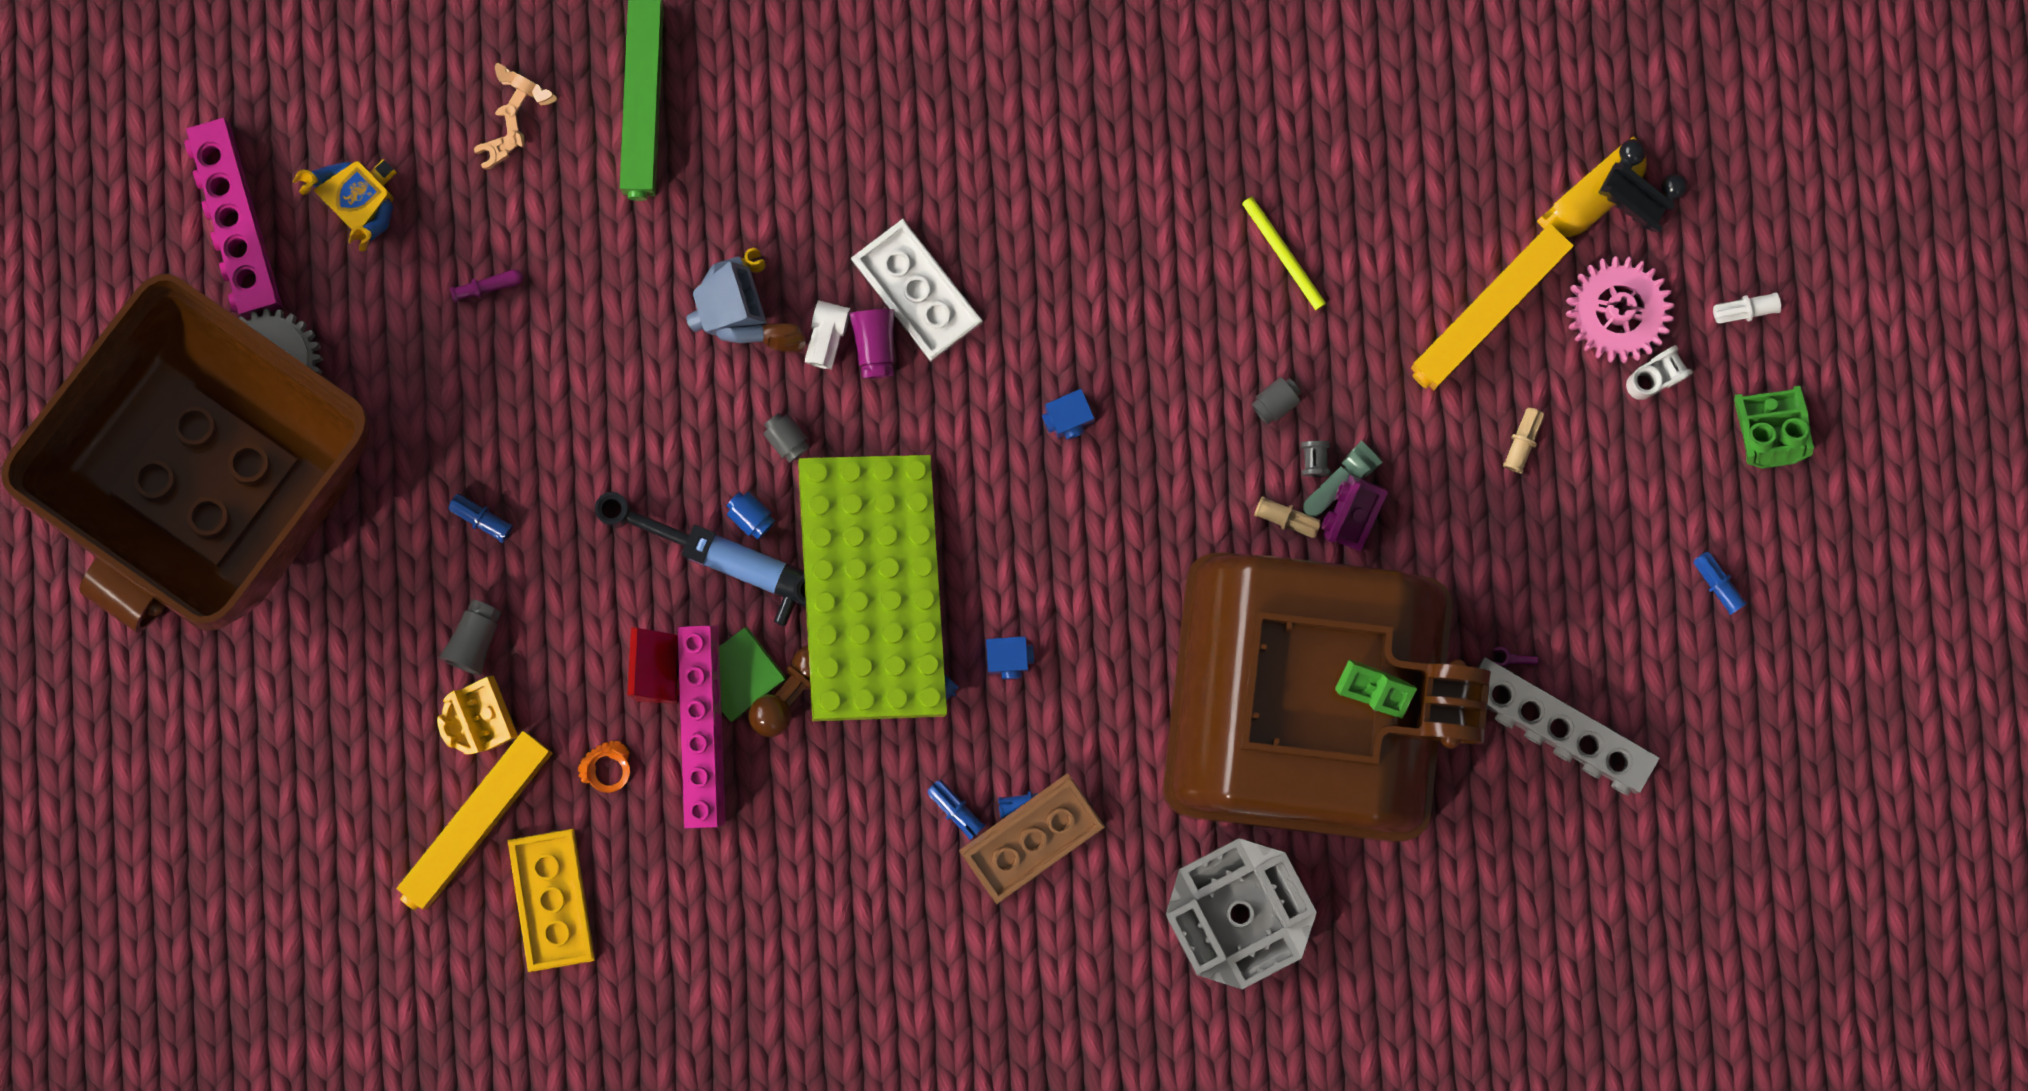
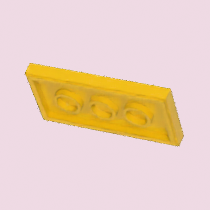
(551, 900)

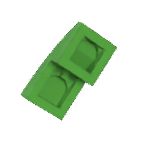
(1376, 688)

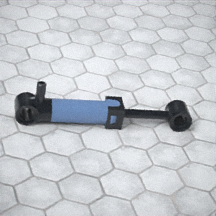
(719, 554)

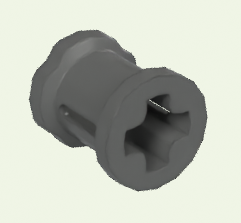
(1316, 458)

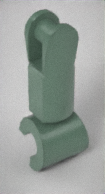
(1359, 463)

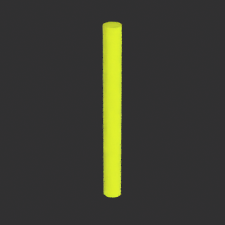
(1284, 253)

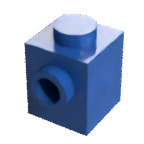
(1068, 415)
(1009, 656)

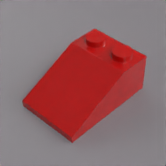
(653, 666)

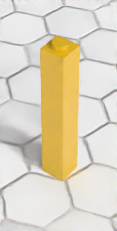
(1491, 308)
(473, 822)

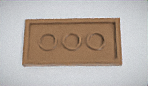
(1032, 838)

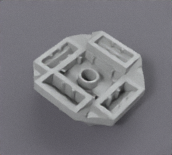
(1276, 904)

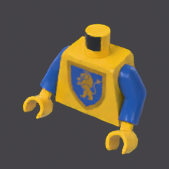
(354, 196)

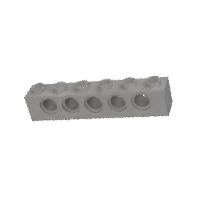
(1637, 761)

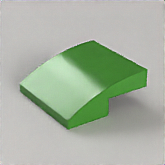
(745, 673)

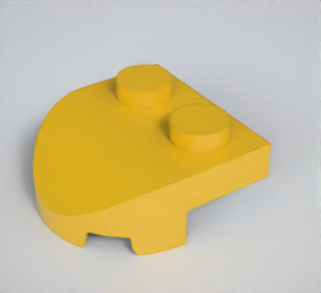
(476, 718)

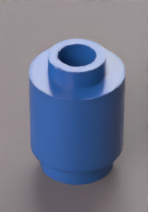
(750, 514)

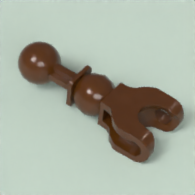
(772, 713)

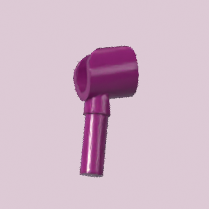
(1514, 659)

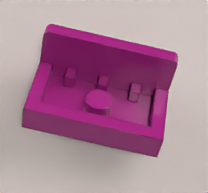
(1354, 512)

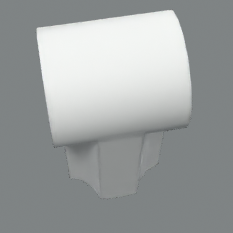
(828, 326)

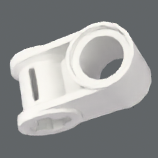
(1662, 372)

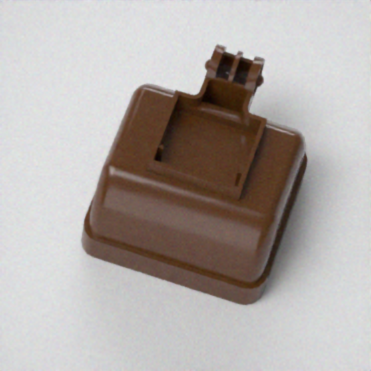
(186, 459)
(1258, 710)

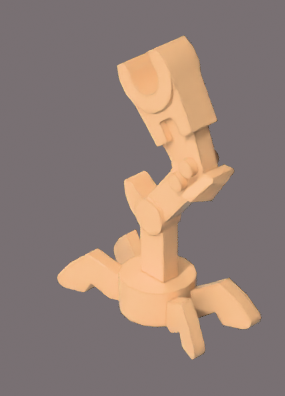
(501, 147)

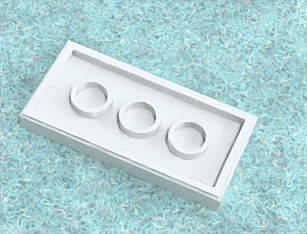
(917, 289)

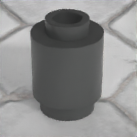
(1276, 400)
(786, 437)

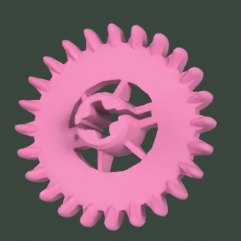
(1651, 315)

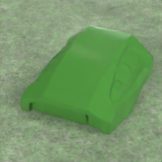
(1774, 428)

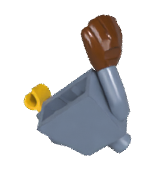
(732, 310)

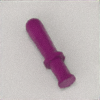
(496, 282)

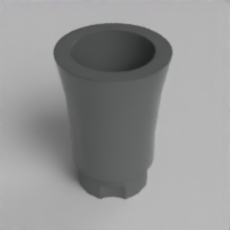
(472, 638)

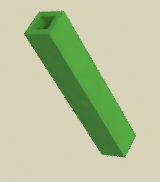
(641, 99)

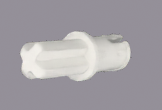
(1747, 308)

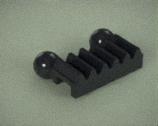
(1637, 195)

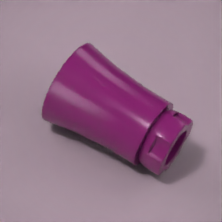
(874, 342)

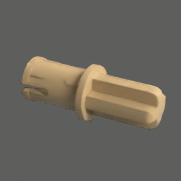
(1524, 440)
(1287, 517)

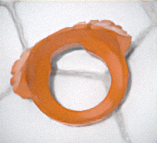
(615, 751)

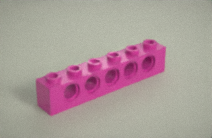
(219, 137)
(701, 726)

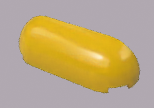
(1583, 203)

